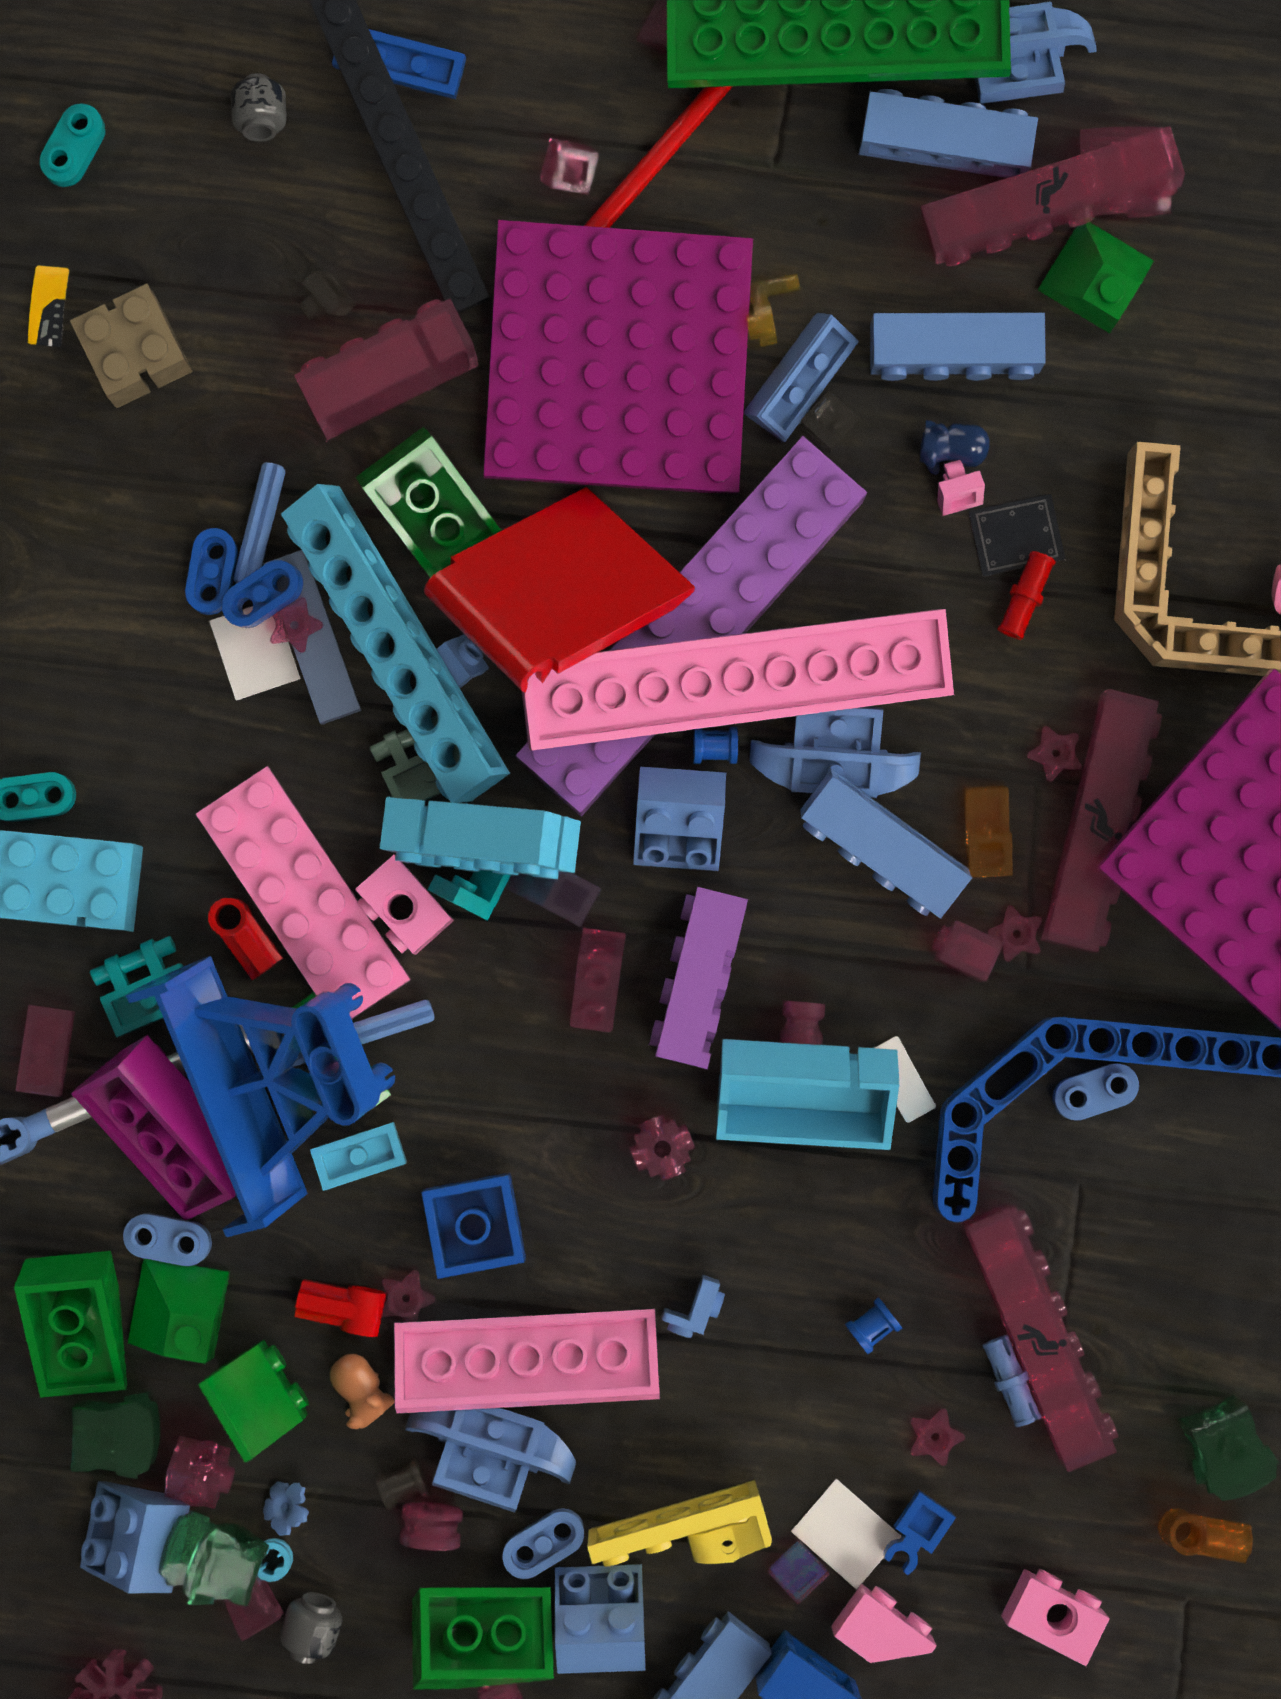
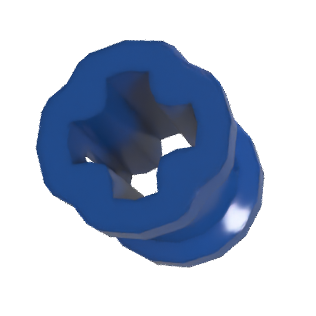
(715, 745)
(873, 1325)

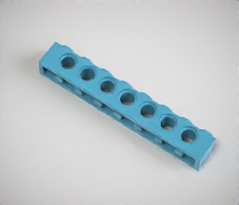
(371, 580)

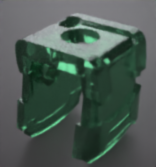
(116, 1435)
(1228, 1450)
(212, 1560)

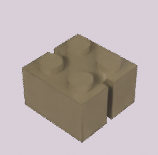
(129, 342)

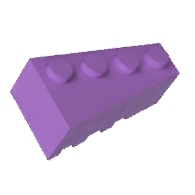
(700, 977)

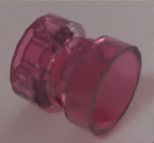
(802, 1022)

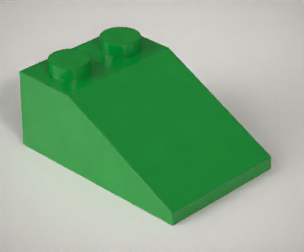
(427, 501)
(73, 1323)
(255, 1399)
(481, 1637)

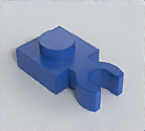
(922, 1526)

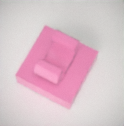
(959, 490)

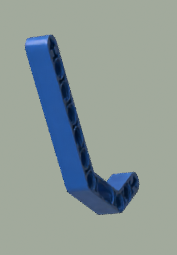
(1076, 1045)

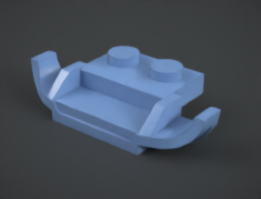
(1036, 46)
(837, 741)
(492, 1452)

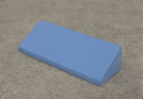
(801, 376)

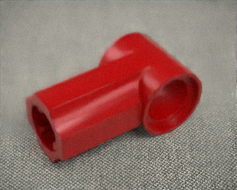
(247, 940)
(353, 1308)

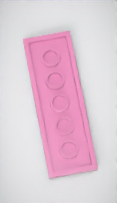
(301, 891)
(526, 1361)

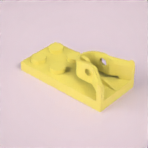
(705, 1520)

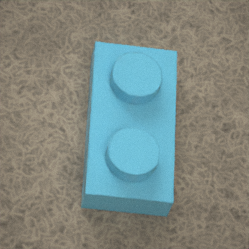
(358, 1156)

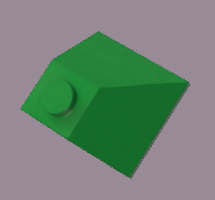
(1096, 276)
(178, 1310)

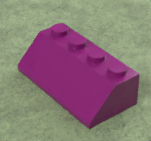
(158, 1126)

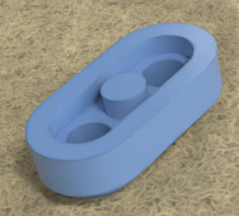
(1096, 1091)
(166, 1239)
(544, 1542)

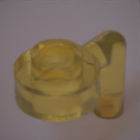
(761, 322)

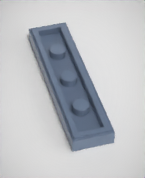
(322, 661)

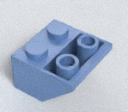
(679, 818)
(129, 1536)
(599, 1619)

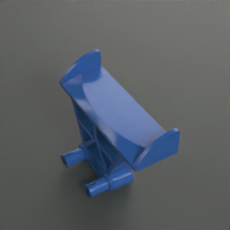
(233, 1091)

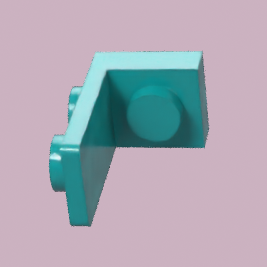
(476, 895)

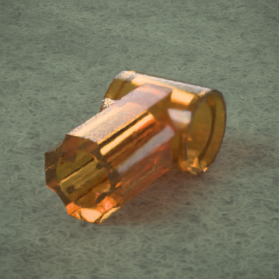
(1208, 1536)

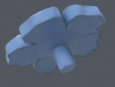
(284, 1507)

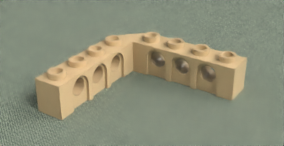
(1141, 582)

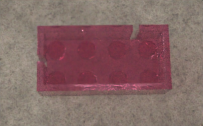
(387, 368)

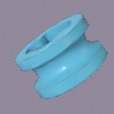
(282, 1568)

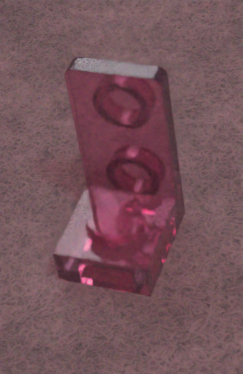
(597, 980)

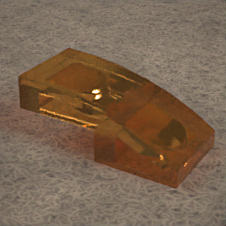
(988, 831)

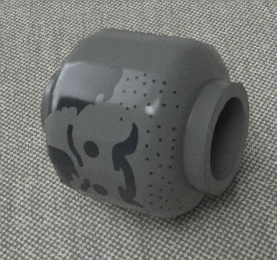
(258, 107)
(311, 1627)

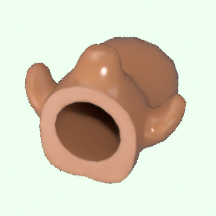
(359, 1386)

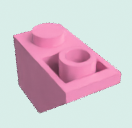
(879, 1630)

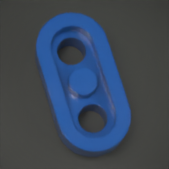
(210, 572)
(263, 592)

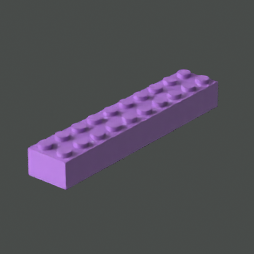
(734, 584)

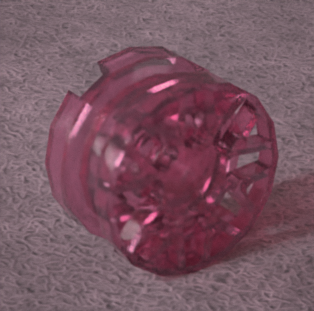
(431, 1526)

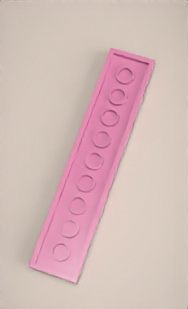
(741, 679)

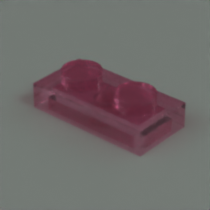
(45, 1051)

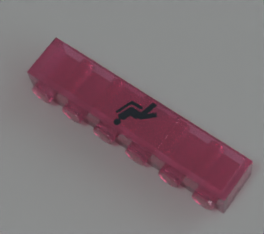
(1053, 196)
(1100, 819)
(1040, 1337)

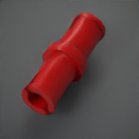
(1026, 595)

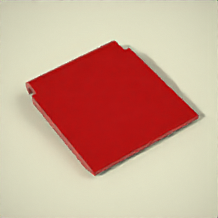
(556, 588)

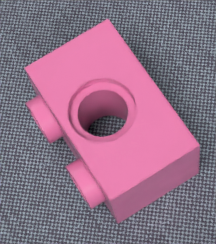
(396, 880)
(1072, 1636)

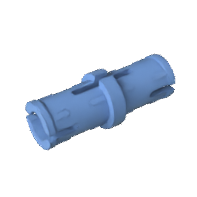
(1011, 1381)

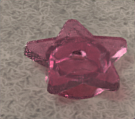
(299, 636)
(1066, 747)
(1027, 928)
(418, 1297)
(947, 1437)

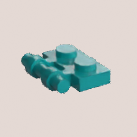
(127, 1016)

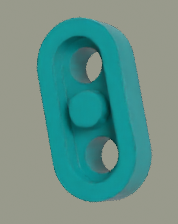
(75, 144)
(34, 798)

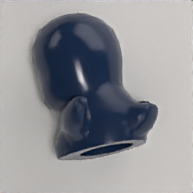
(951, 444)

